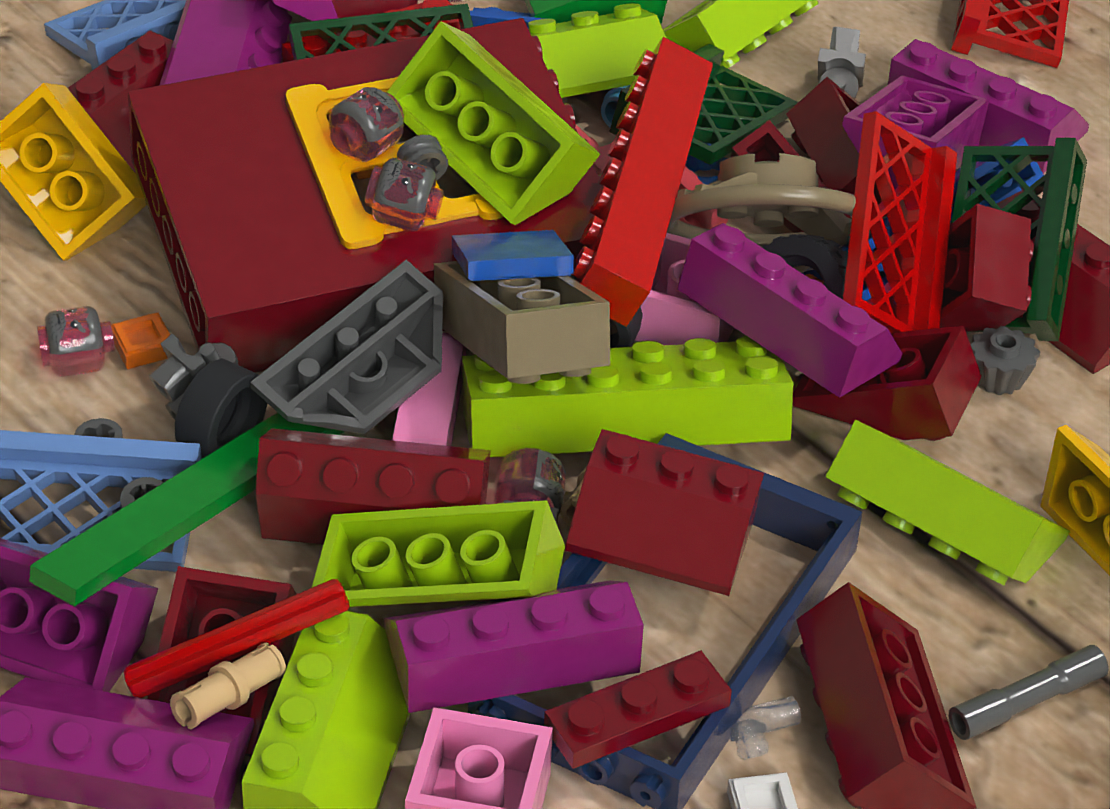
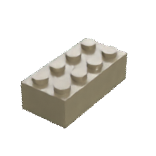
(526, 323)

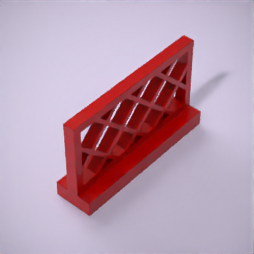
(979, 15)
(919, 221)

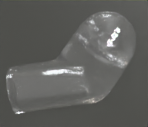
(760, 719)

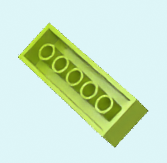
(651, 389)

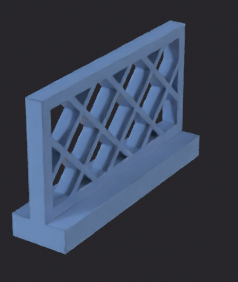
(126, 19)
(90, 467)

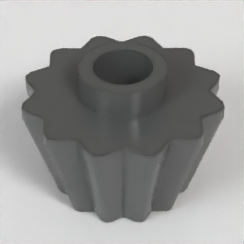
(1004, 359)

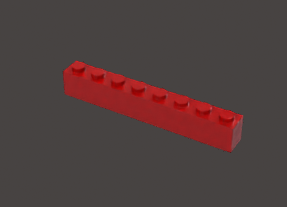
(642, 178)

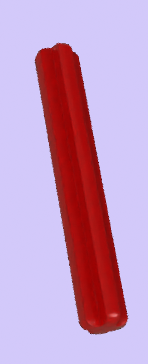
(236, 638)

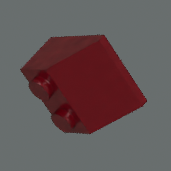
(987, 269)

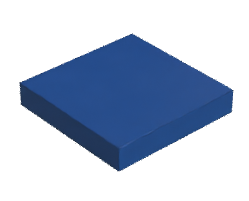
(512, 255)

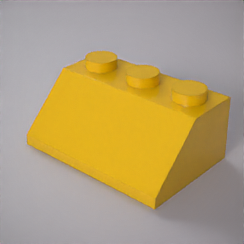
(65, 171)
(1079, 493)

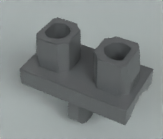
(179, 369)

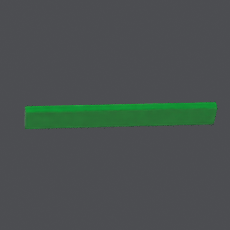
(157, 517)

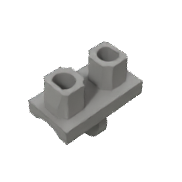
(842, 60)

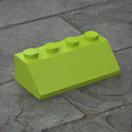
(734, 24)
(597, 50)
(490, 125)
(945, 504)
(443, 553)
(330, 722)

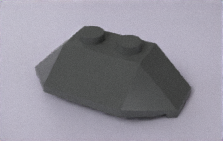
(362, 358)

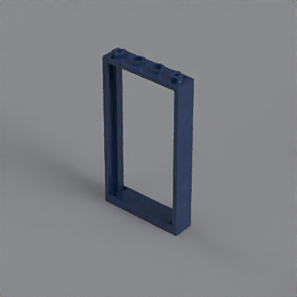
(782, 510)

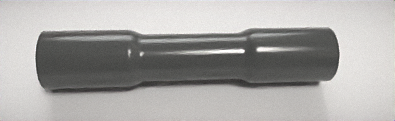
(1001, 704)

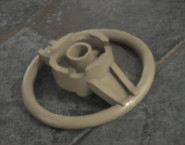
(768, 194)

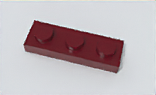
(637, 709)

